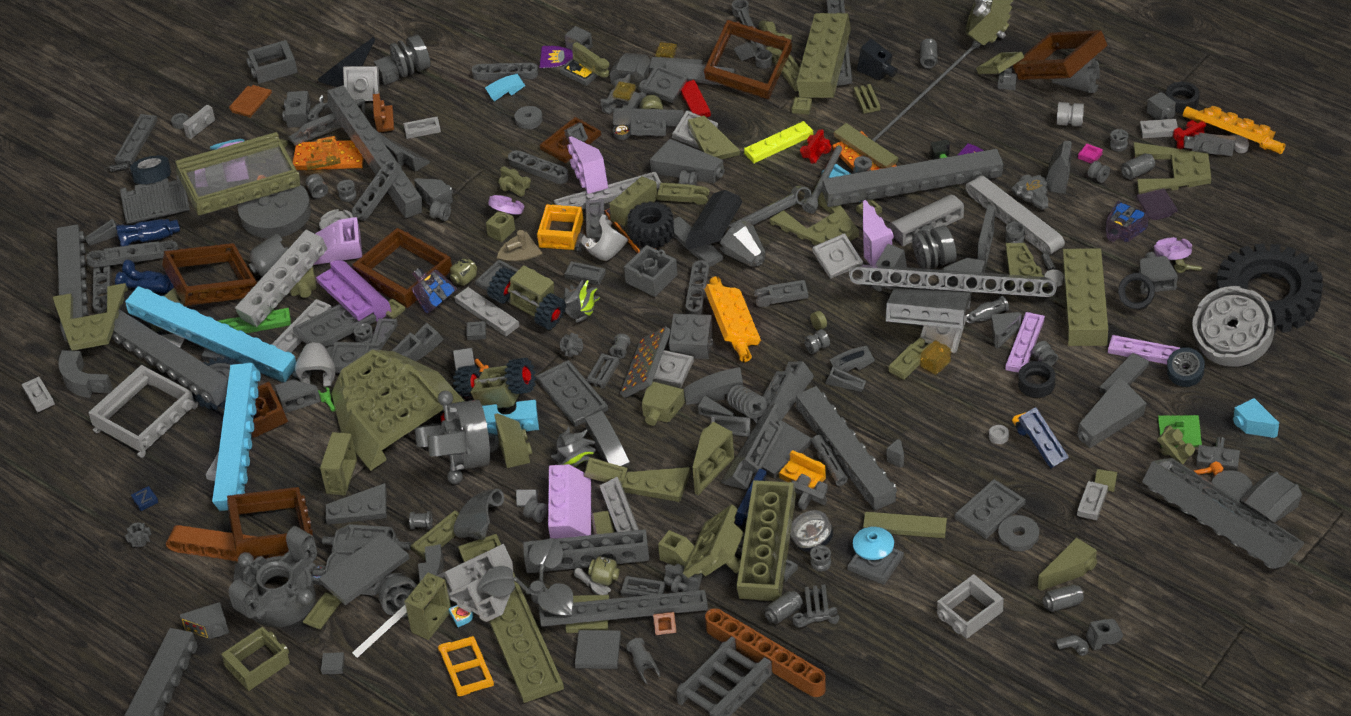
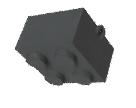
(650, 270)
(691, 335)

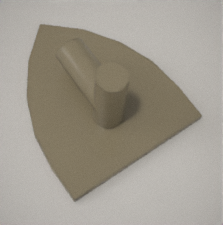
(519, 248)

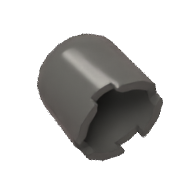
(266, 255)

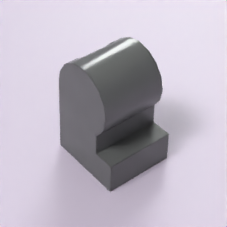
(1103, 632)

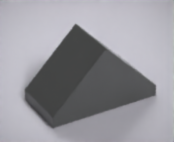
(1004, 326)

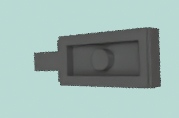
(1210, 144)

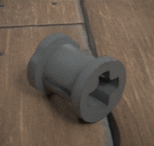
(619, 348)
(420, 520)

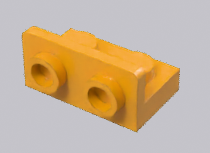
(802, 464)

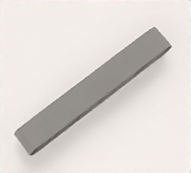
(1010, 210)

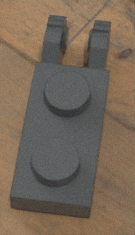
(781, 293)

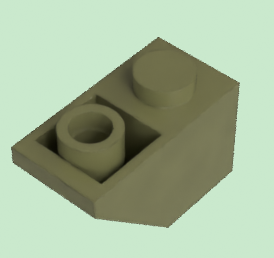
(675, 549)

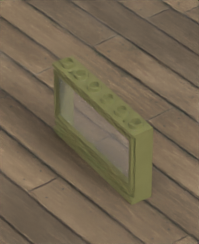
(237, 173)

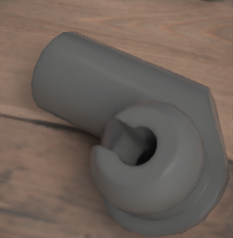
(1075, 642)

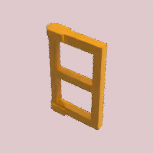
(464, 690)

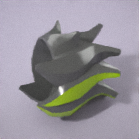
(580, 301)
(573, 448)

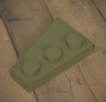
(711, 139)
(660, 484)

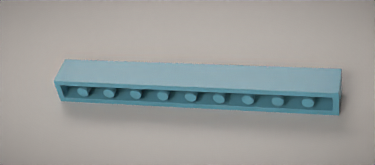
(211, 334)

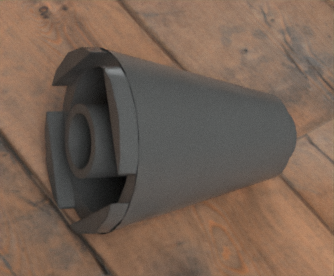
(1083, 79)

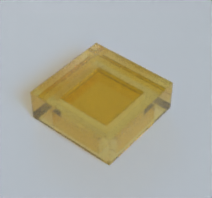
(666, 50)
(624, 90)

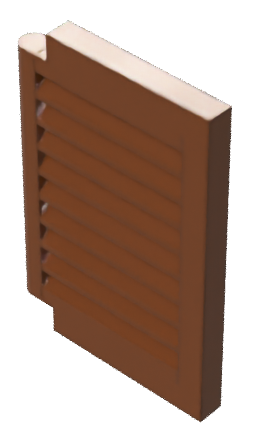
(250, 100)

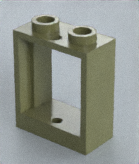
(338, 463)
(422, 620)
(248, 646)

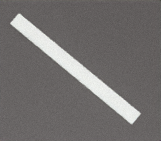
(380, 631)

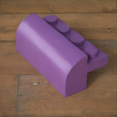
(353, 291)

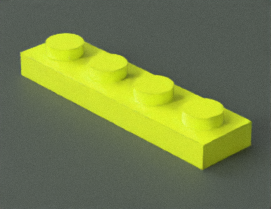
(778, 142)

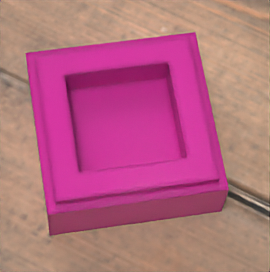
(1090, 153)

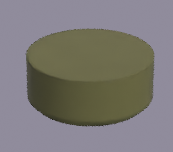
(818, 320)

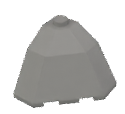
(464, 580)

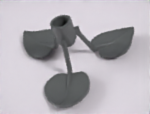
(555, 600)

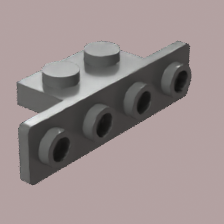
(647, 120)

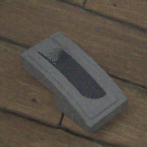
(856, 357)

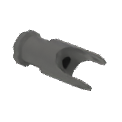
(986, 309)
(642, 658)

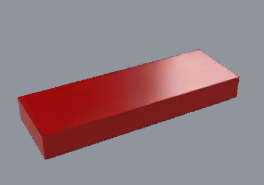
(694, 99)

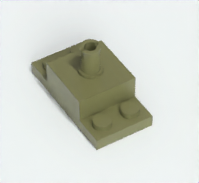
(716, 545)

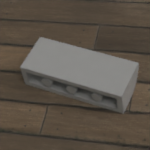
(935, 214)

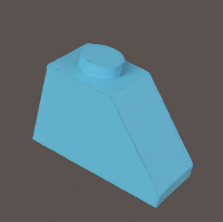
(1255, 419)

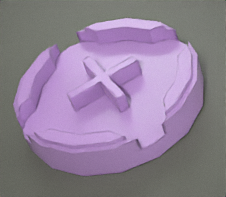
(505, 205)
(1172, 248)

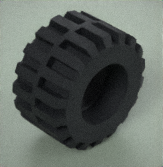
(650, 224)

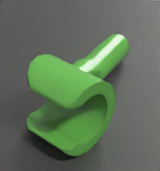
(326, 397)

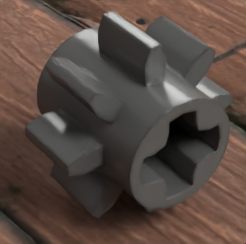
(571, 345)
(138, 534)

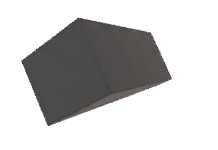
(103, 233)
(844, 380)
(709, 407)

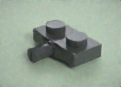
(1227, 457)

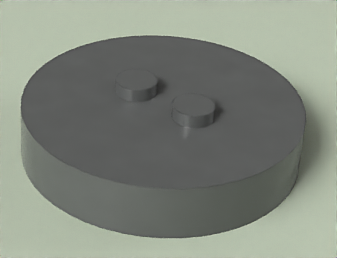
(276, 213)

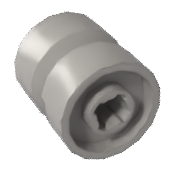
(1070, 114)

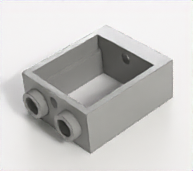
(980, 591)

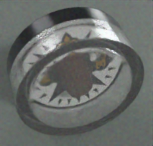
(811, 530)

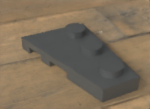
(359, 507)

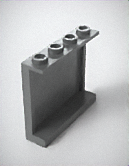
(928, 307)

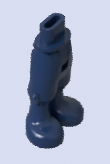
(146, 231)
(150, 280)

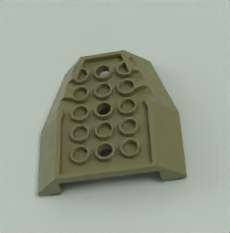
(375, 418)

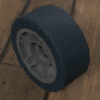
(1192, 360)

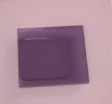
(1157, 204)

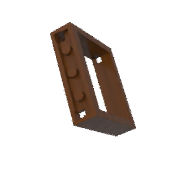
(1086, 46)
(740, 82)
(383, 249)
(208, 292)
(260, 502)

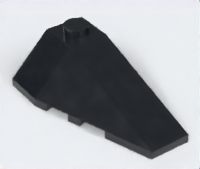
(335, 75)

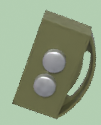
(988, 20)

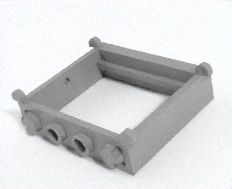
(124, 392)

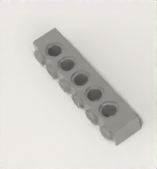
(281, 278)

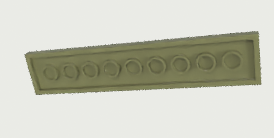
(519, 637)

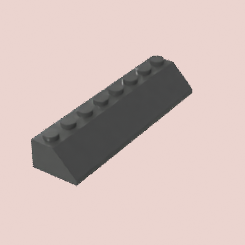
(1222, 512)

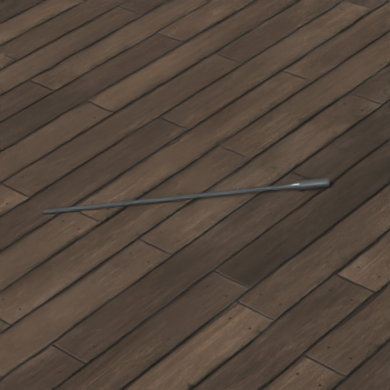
(974, 45)

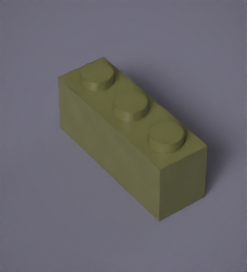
(640, 191)

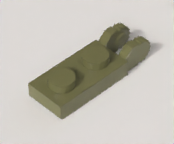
(590, 60)
(683, 193)
(908, 360)

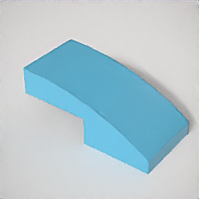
(507, 84)

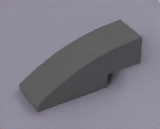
(420, 344)
(713, 386)
(606, 439)
(434, 562)

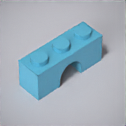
(525, 414)

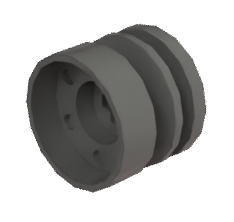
(410, 55)
(934, 247)

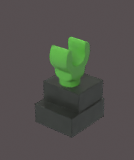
(939, 149)

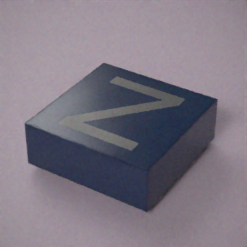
(144, 498)

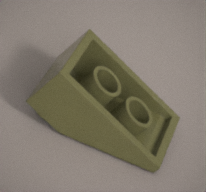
(712, 455)

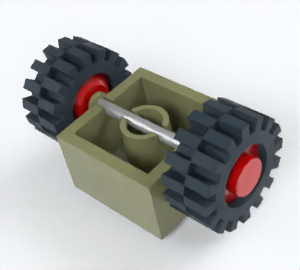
(529, 293)
(495, 384)

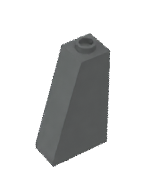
(675, 157)
(1111, 413)

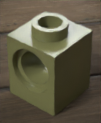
(500, 226)

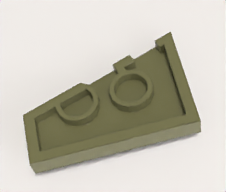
(1021, 263)

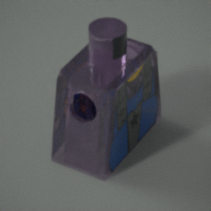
(1125, 222)
(431, 289)

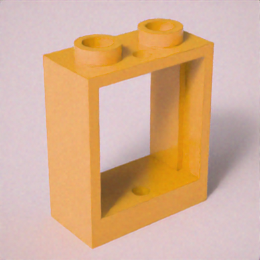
(559, 239)

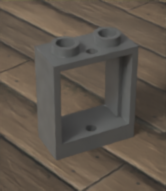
(272, 70)

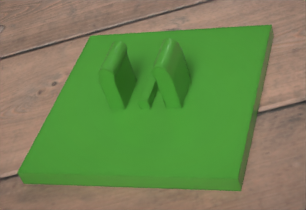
(1187, 424)

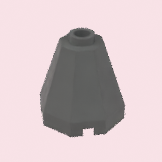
(743, 244)

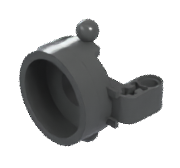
(460, 436)
(283, 604)

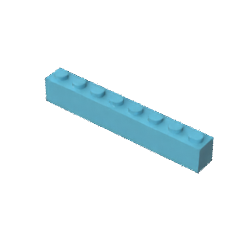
(236, 433)

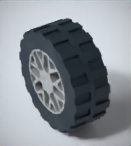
(150, 169)

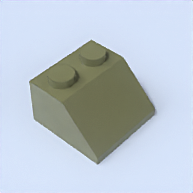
(512, 441)

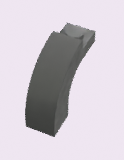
(78, 382)

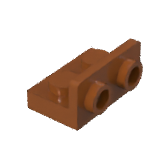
(382, 114)

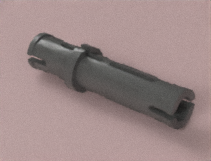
(826, 454)

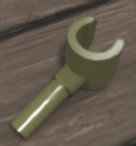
(1181, 266)

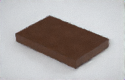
(557, 143)

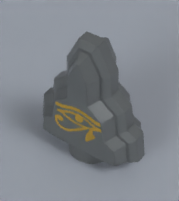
(1032, 190)

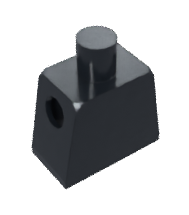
(875, 61)

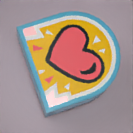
(460, 616)

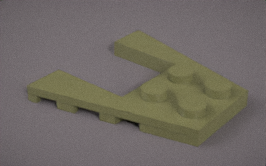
(1188, 168)
(824, 230)
(92, 329)

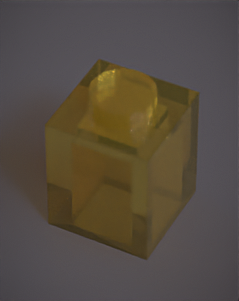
(935, 357)

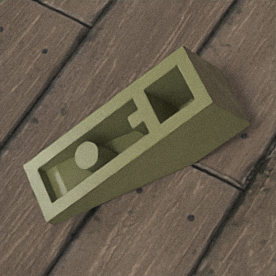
(1069, 565)

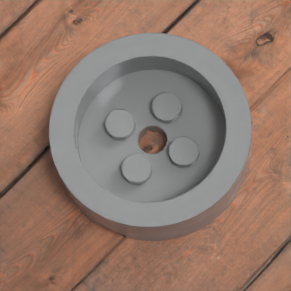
(1228, 344)

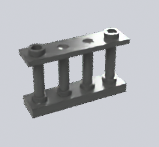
(733, 698)

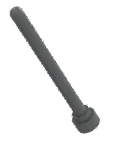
(811, 203)

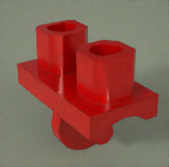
(1192, 129)
(816, 146)

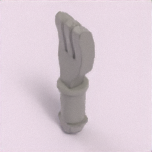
(597, 589)

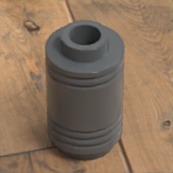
(928, 53)
(1138, 166)
(1063, 598)
(783, 607)

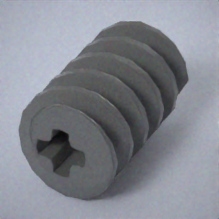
(746, 401)

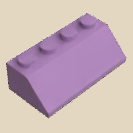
(569, 502)

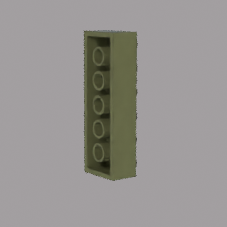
(823, 55)
(1085, 297)
(766, 540)

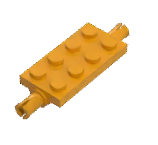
(1242, 127)
(732, 317)

